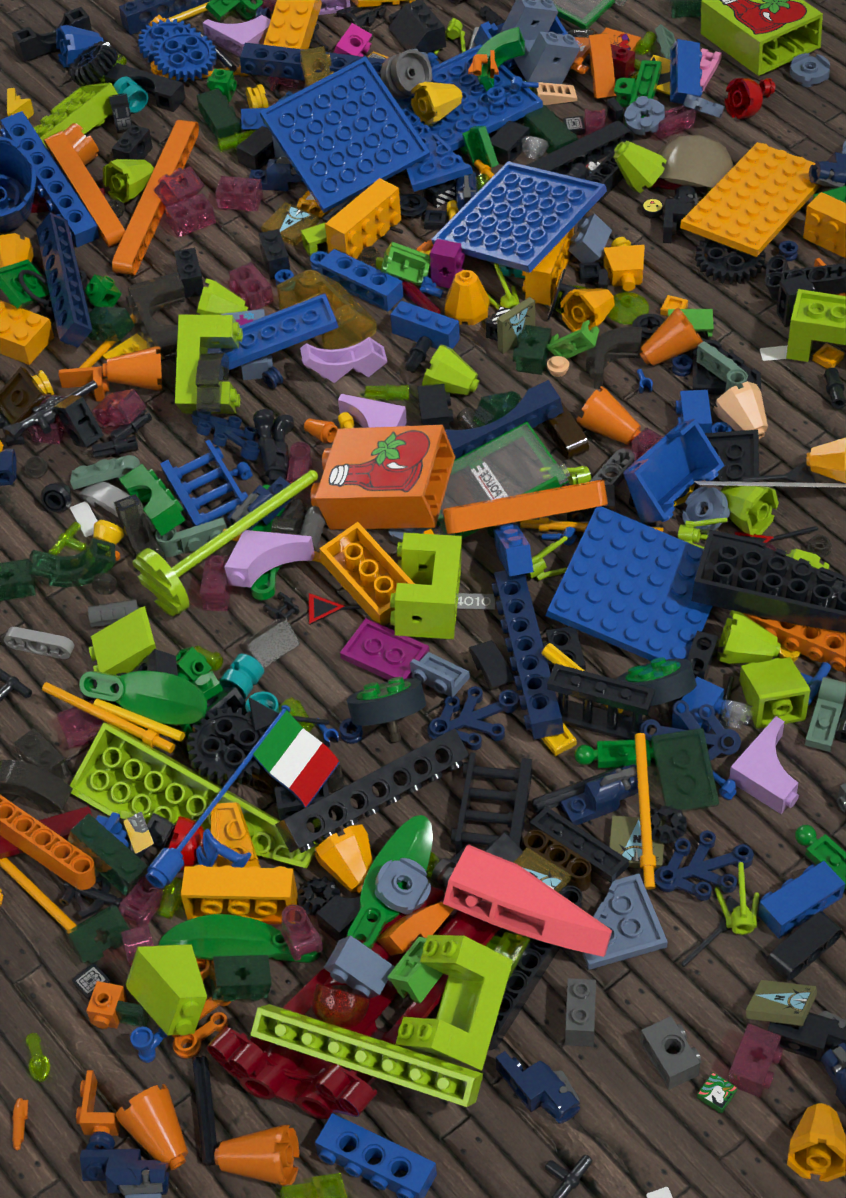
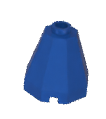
(73, 42)

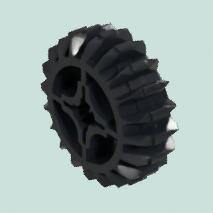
(93, 63)

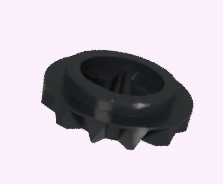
(417, 201)
(643, 320)
(667, 833)
(306, 894)

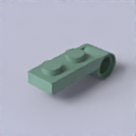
(665, 39)
(721, 366)
(102, 471)
(191, 539)
(826, 714)

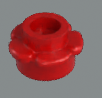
(767, 87)

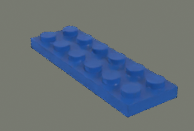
(281, 330)

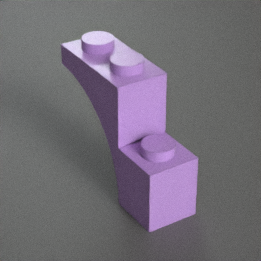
(333, 364)

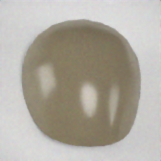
(695, 161)

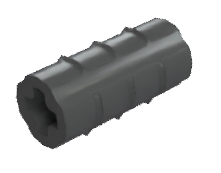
(313, 525)
(107, 614)

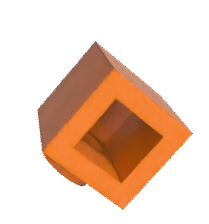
(103, 1005)

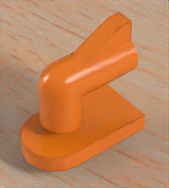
(478, 59)

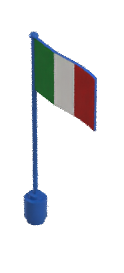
(288, 756)

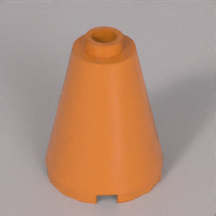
(670, 339)
(136, 369)
(608, 417)
(155, 1125)
(261, 1155)

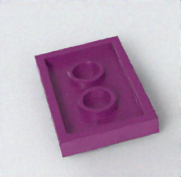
(382, 652)

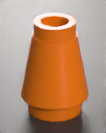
(322, 430)

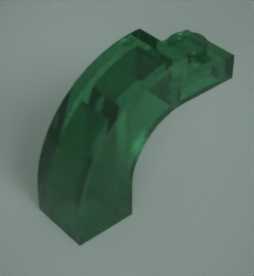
(75, 569)

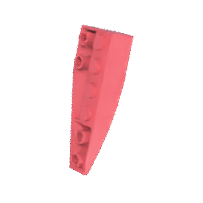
(521, 903)

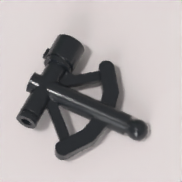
(100, 896)

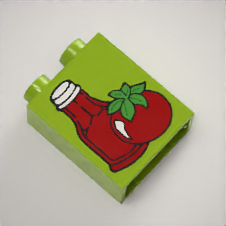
(762, 31)

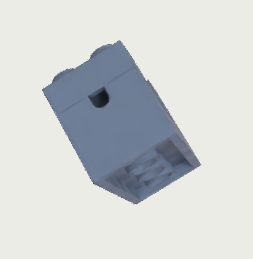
(546, 53)

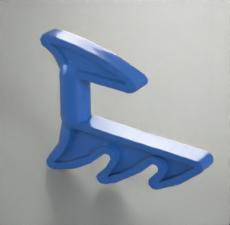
(214, 848)

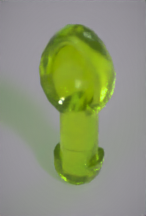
(39, 1065)

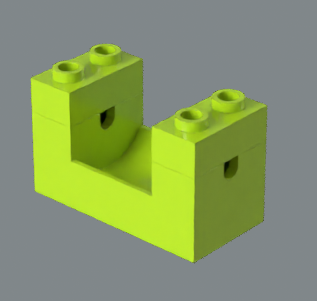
(816, 318)
(195, 336)
(431, 603)
(468, 1003)

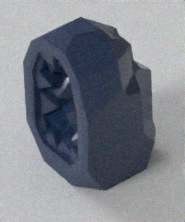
(8, 467)

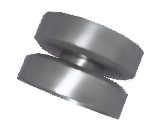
(404, 72)

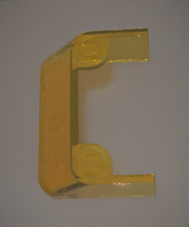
(353, 320)

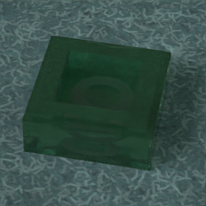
(131, 1014)

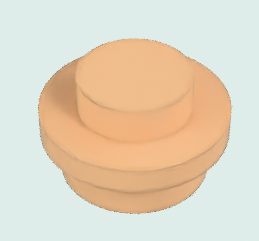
(558, 366)

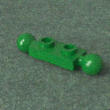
(611, 753)
(822, 850)

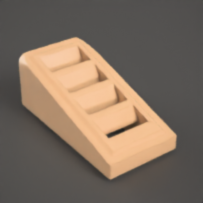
(555, 93)

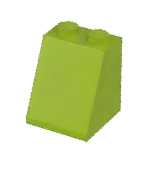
(123, 644)
(775, 690)
(168, 986)

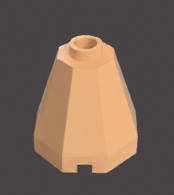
(743, 408)

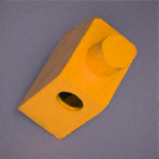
(624, 265)

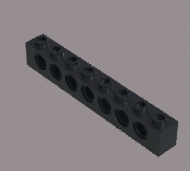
(294, 828)

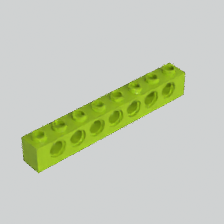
(367, 1055)

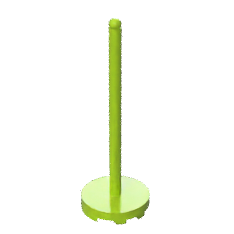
(165, 581)

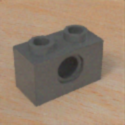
(580, 1012)
(672, 1068)

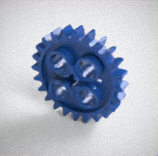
(149, 37)
(184, 55)

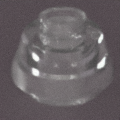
(534, 147)
(736, 713)

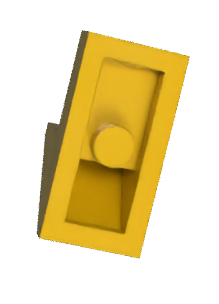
(16, 104)

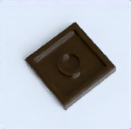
(20, 396)

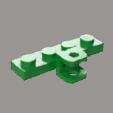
(221, 8)
(644, 85)

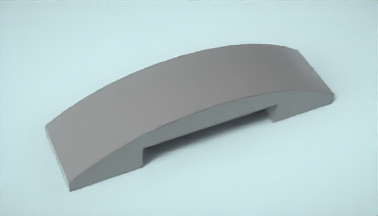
(105, 496)

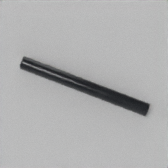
(223, 58)

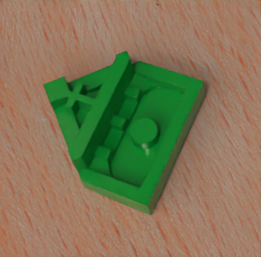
(479, 146)

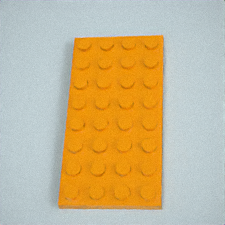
(753, 200)

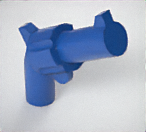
(430, 288)

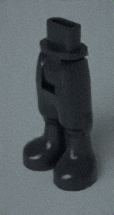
(273, 451)

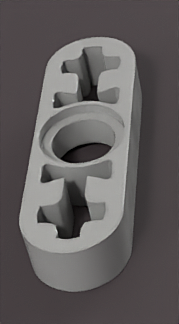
(39, 642)

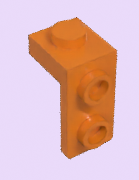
(81, 376)
(94, 1121)

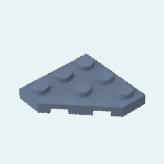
(632, 922)

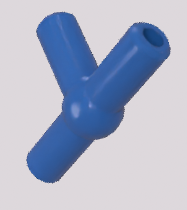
(815, 682)

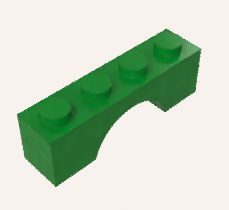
(162, 507)

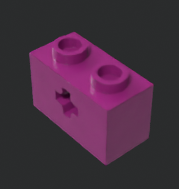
(445, 262)

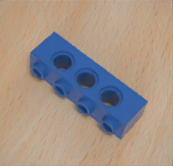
(362, 279)
(341, 1133)

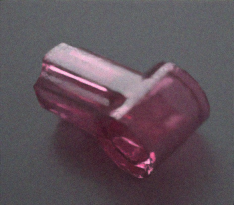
(299, 461)

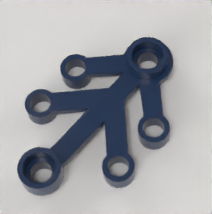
(227, 429)
(471, 718)
(716, 740)
(701, 869)

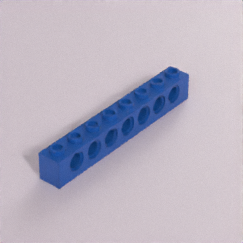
(51, 181)

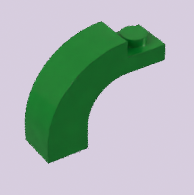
(506, 46)

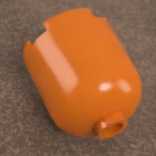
(83, 145)

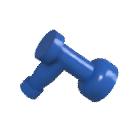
(146, 1042)

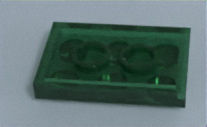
(685, 770)

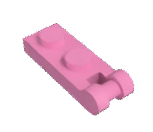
(708, 67)

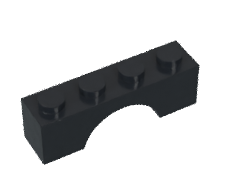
(33, 44)
(167, 92)
(338, 915)

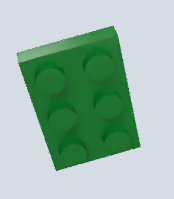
(12, 288)

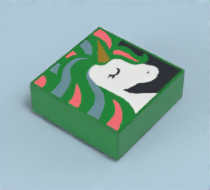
(717, 1092)

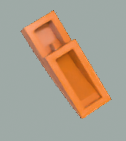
(602, 65)
(413, 925)

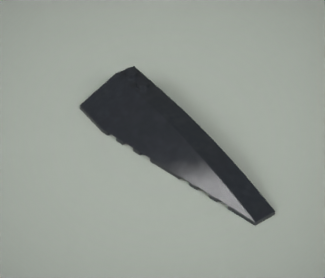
(766, 583)

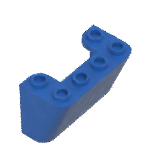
(670, 470)

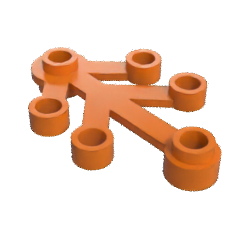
(207, 1029)

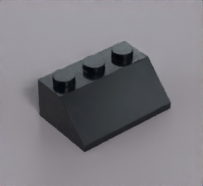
(418, 28)

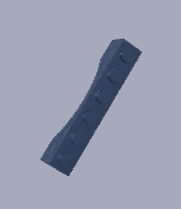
(535, 408)

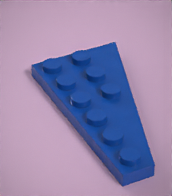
(440, 165)

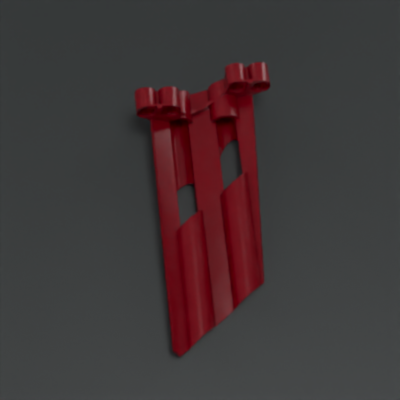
(318, 1084)

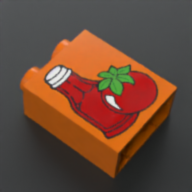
(384, 477)

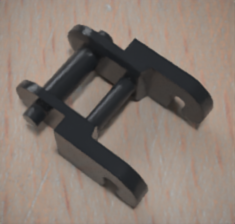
(277, 614)

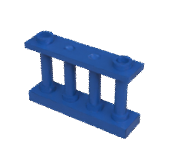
(184, 489)

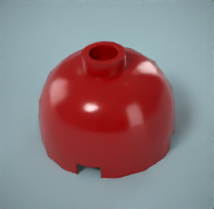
(743, 98)
(181, 829)

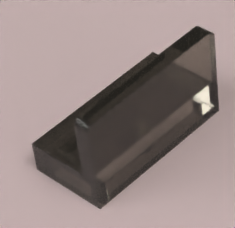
(271, 642)

